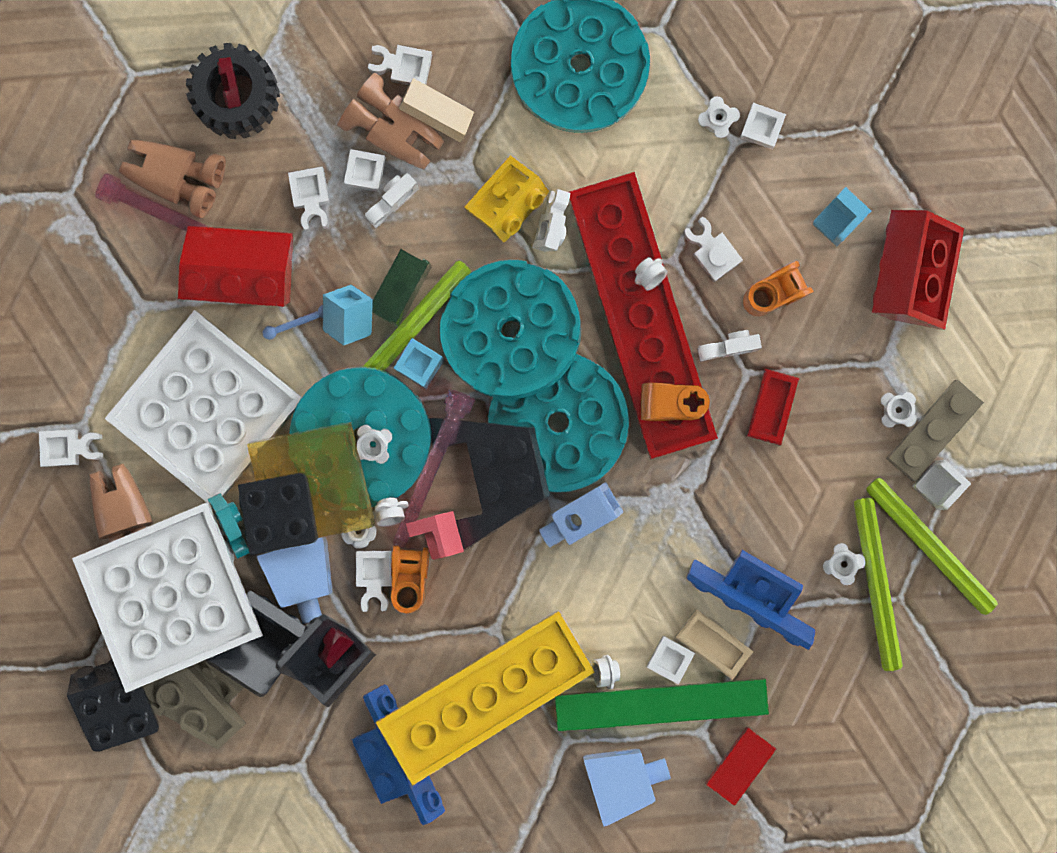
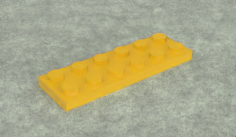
(484, 697)

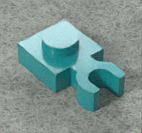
(228, 517)

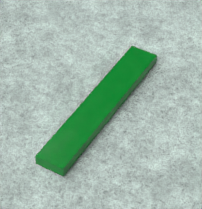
(661, 704)

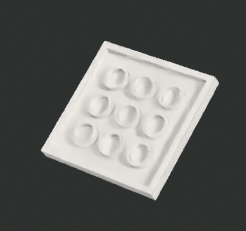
(203, 407)
(167, 597)

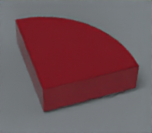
(229, 82)
(335, 647)

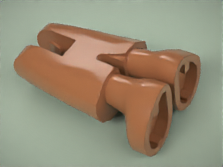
(395, 129)
(164, 174)
(119, 509)

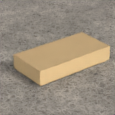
(436, 110)
(714, 644)

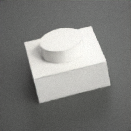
(762, 126)
(364, 170)
(670, 660)

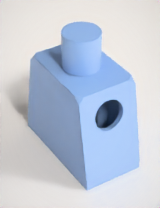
(593, 508)
(299, 576)
(623, 782)

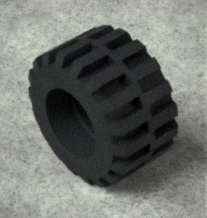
(238, 119)

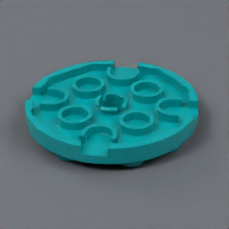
(586, 98)
(503, 364)
(381, 402)
(594, 431)

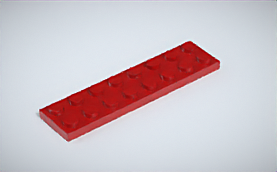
(640, 320)

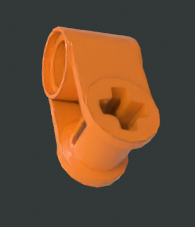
(781, 287)
(665, 402)
(409, 576)

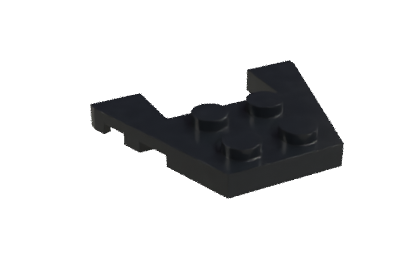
(505, 472)

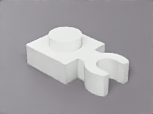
(405, 65)
(309, 192)
(397, 193)
(551, 226)
(715, 254)
(738, 343)
(64, 447)
(373, 572)

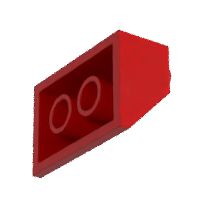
(236, 266)
(918, 268)

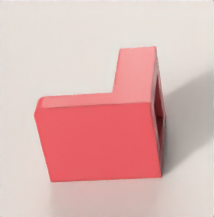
(440, 533)

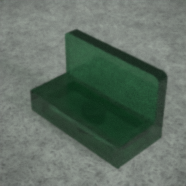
(400, 287)

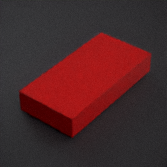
(772, 407)
(740, 766)

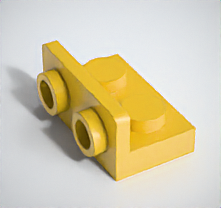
(507, 198)

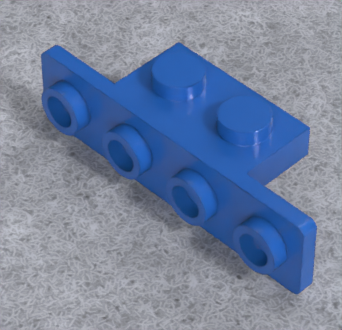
(758, 593)
(383, 768)

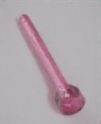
(112, 190)
(456, 407)

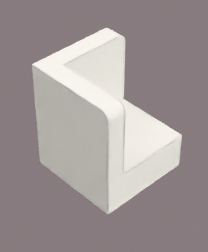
(941, 484)

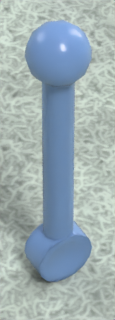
(270, 332)

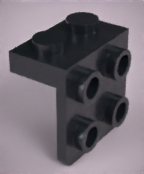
(277, 513)
(255, 661)
(303, 662)
(105, 709)

